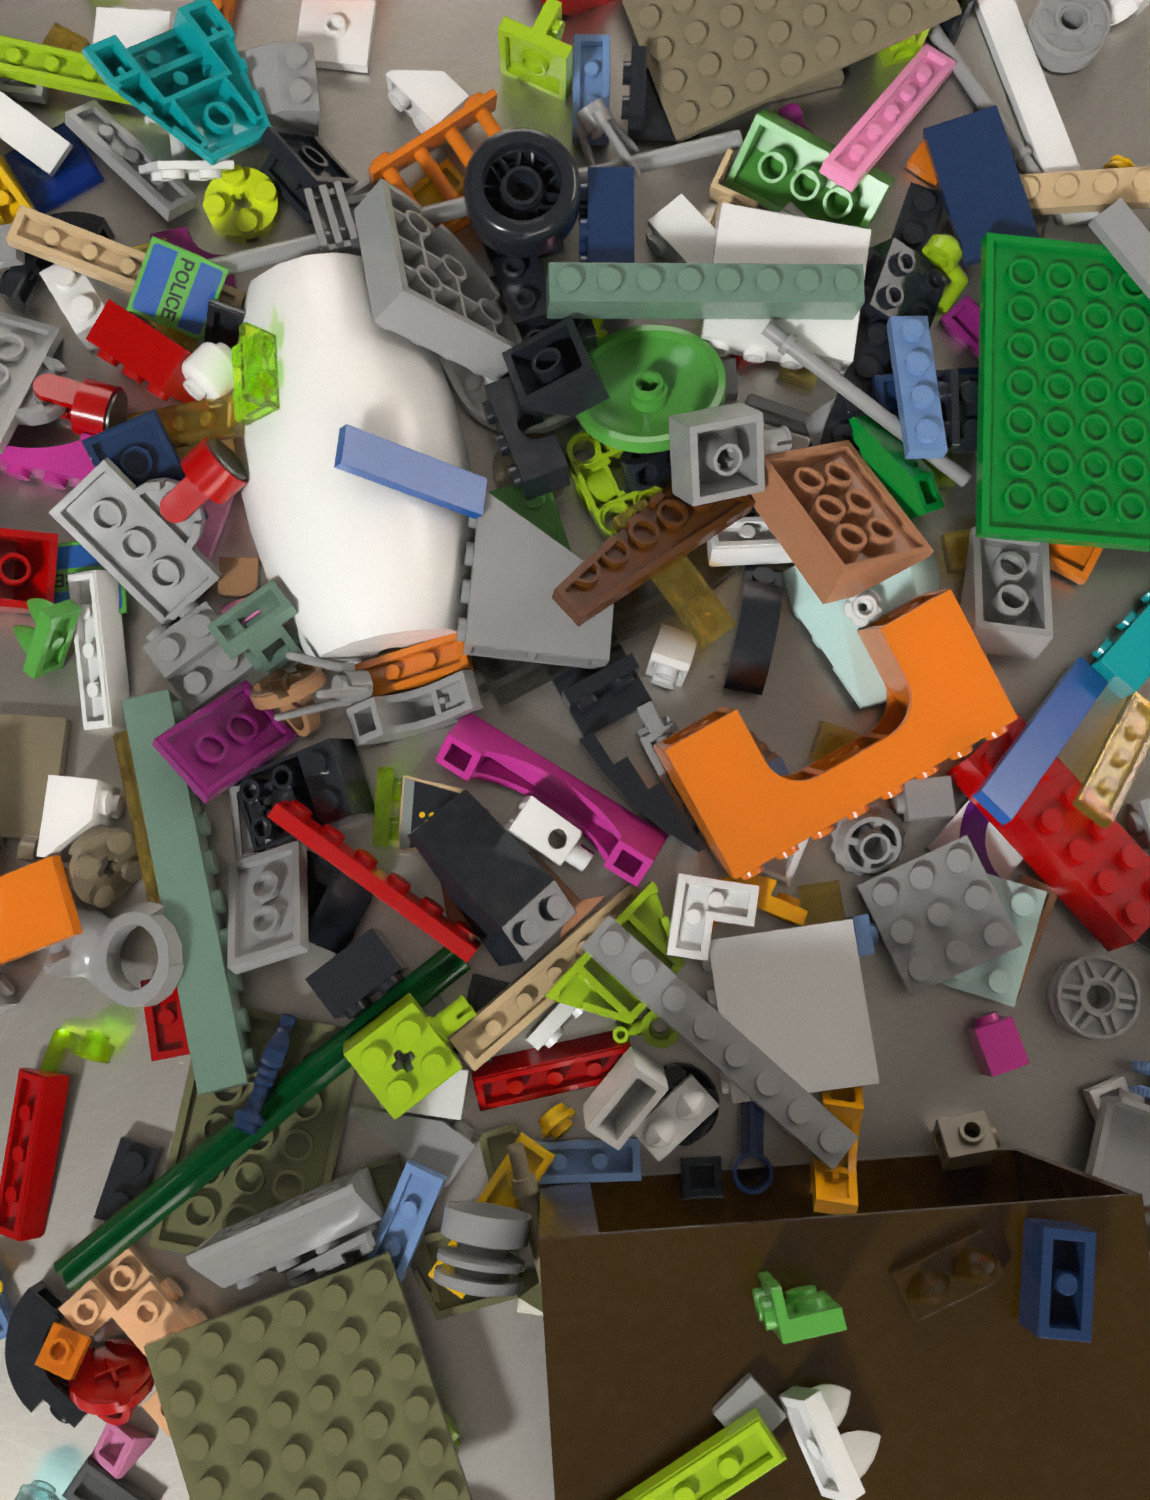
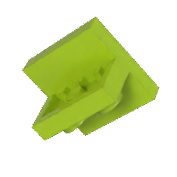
(537, 53)

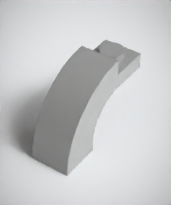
(415, 711)

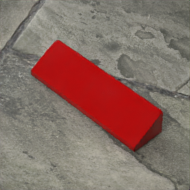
(546, 1071)
(31, 1152)

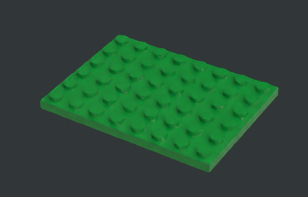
(1062, 396)

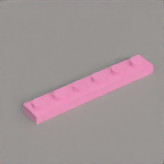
(887, 118)

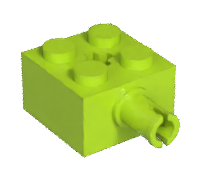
(408, 1029)

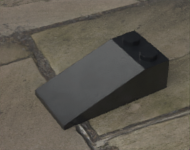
(492, 879)

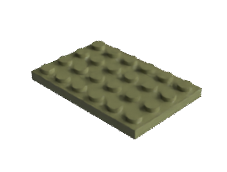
(280, 1166)

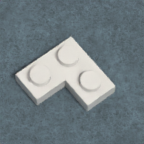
(698, 904)

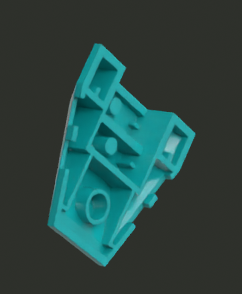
(188, 82)

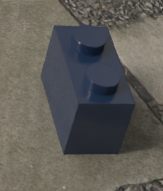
(1057, 1279)

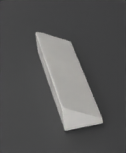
(746, 543)
(99, 649)

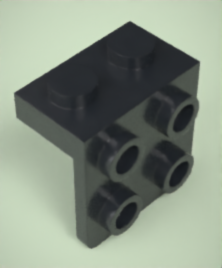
(643, 106)
(901, 282)

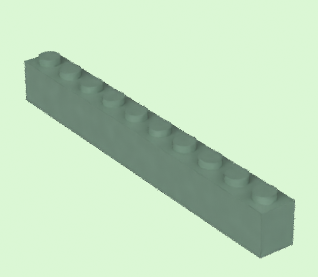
(192, 902)

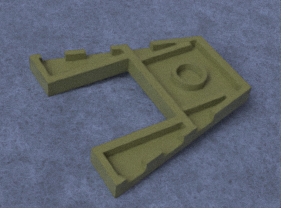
(386, 1175)

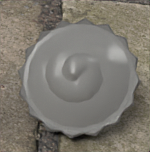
(869, 841)

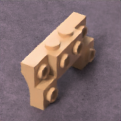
(139, 1302)

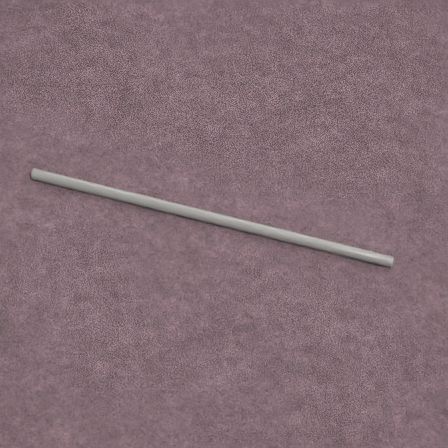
(455, 208)

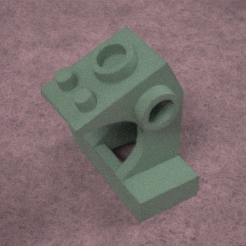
(263, 634)

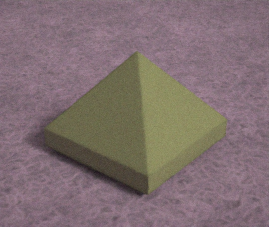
(530, 1298)

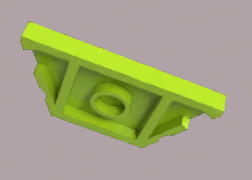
(595, 990)

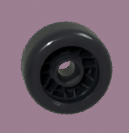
(522, 164)

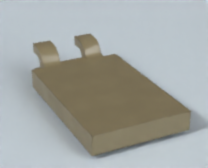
(28, 753)

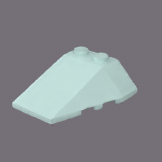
(840, 637)

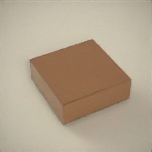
(239, 576)

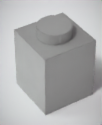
(925, 800)

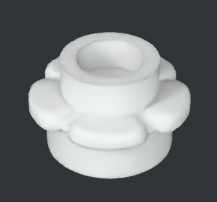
(863, 618)

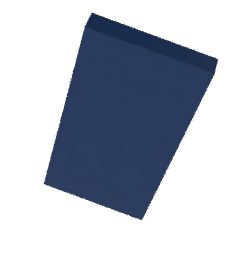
(978, 180)

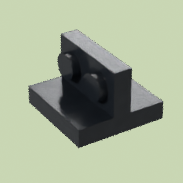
(301, 162)
(602, 696)

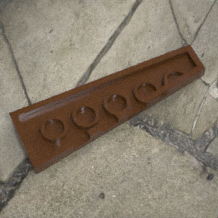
(644, 548)

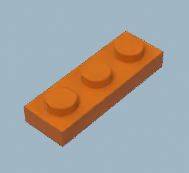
(416, 665)

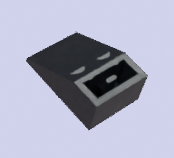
(321, 777)

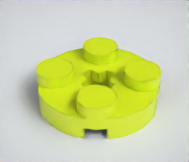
(247, 223)

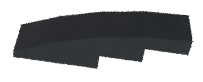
(652, 804)

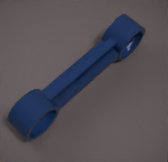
(751, 1145)

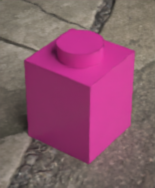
(996, 1044)

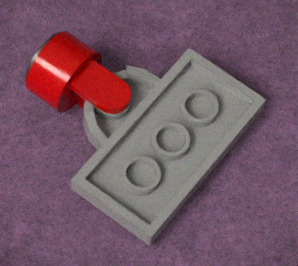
(38, 387)
(151, 530)

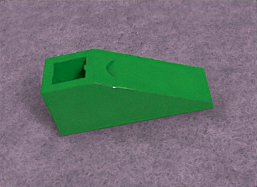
(907, 480)

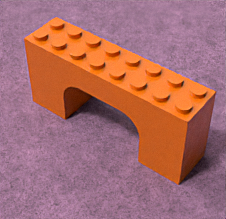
(935, 709)

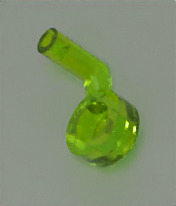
(92, 1046)

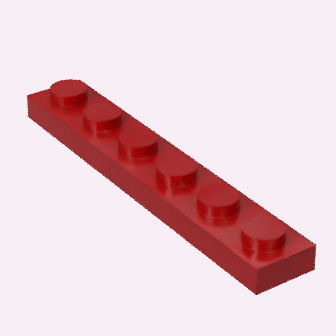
(362, 868)

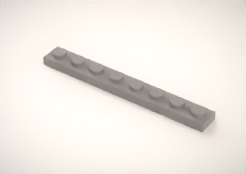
(720, 1043)

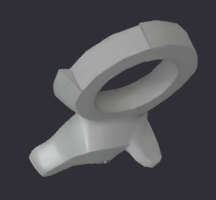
(99, 948)

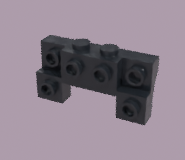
(524, 294)

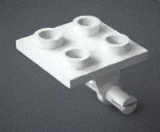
(180, 165)

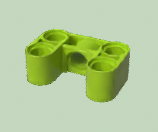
(596, 483)

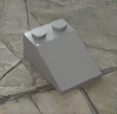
(286, 83)
(1008, 596)

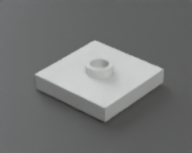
(339, 32)

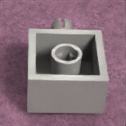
(721, 452)

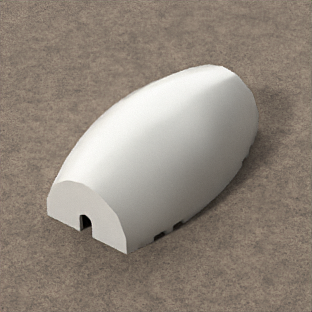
(345, 551)

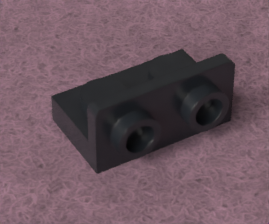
(959, 411)

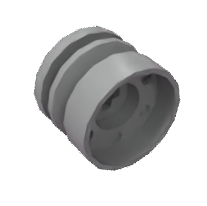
(481, 1258)

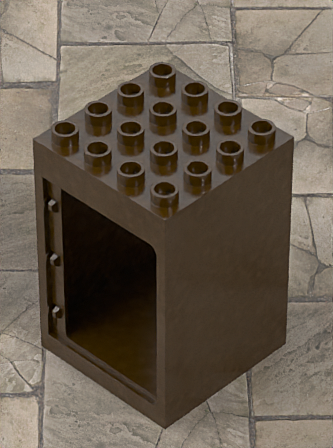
(661, 1321)

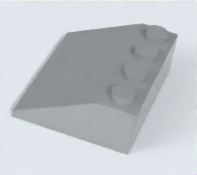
(289, 1230)

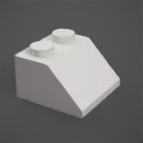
(82, 298)
(71, 809)

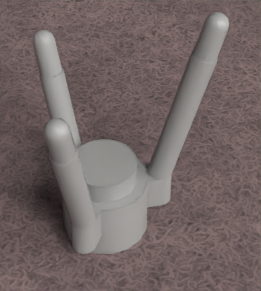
(598, 120)
(346, 687)

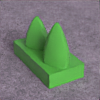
(50, 639)

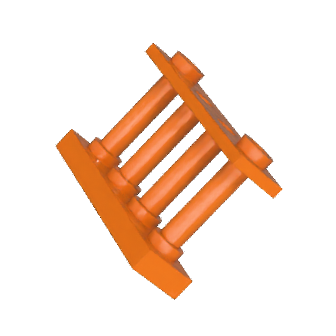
(387, 165)

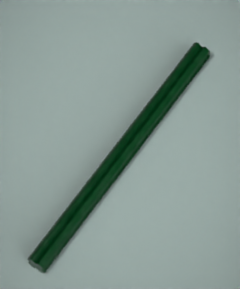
(229, 1144)

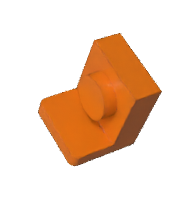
(63, 1350)

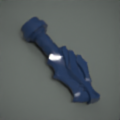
(250, 1117)

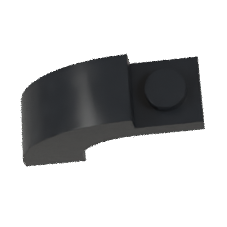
(22, 281)
(755, 629)
(23, 1343)

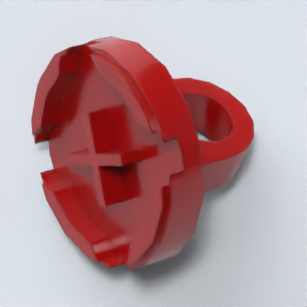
(112, 1381)

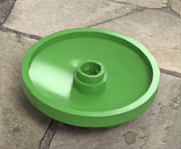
(648, 378)

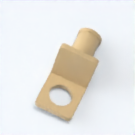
(725, 195)

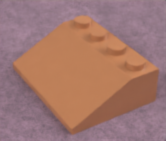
(836, 520)

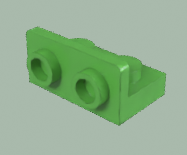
(800, 1315)

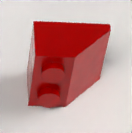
(26, 568)

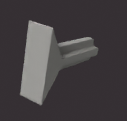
(796, 420)

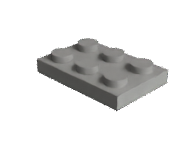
(267, 907)

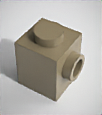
(965, 1140)

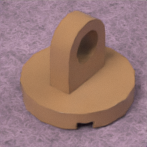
(291, 692)

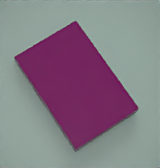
(223, 742)

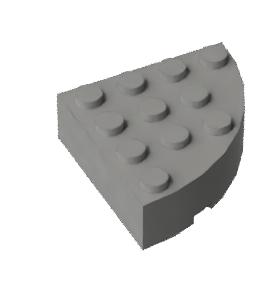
(430, 285)

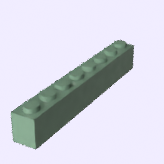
(704, 291)

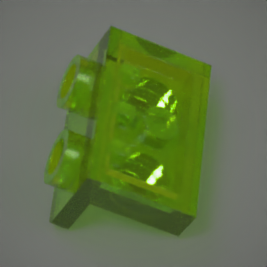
(255, 374)

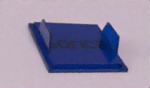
(71, 179)

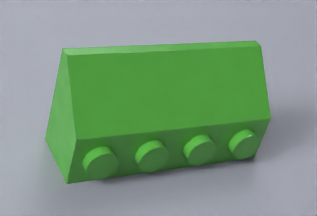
(783, 166)

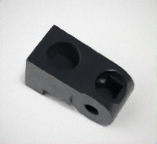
(645, 470)

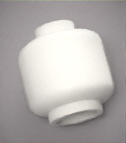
(209, 371)

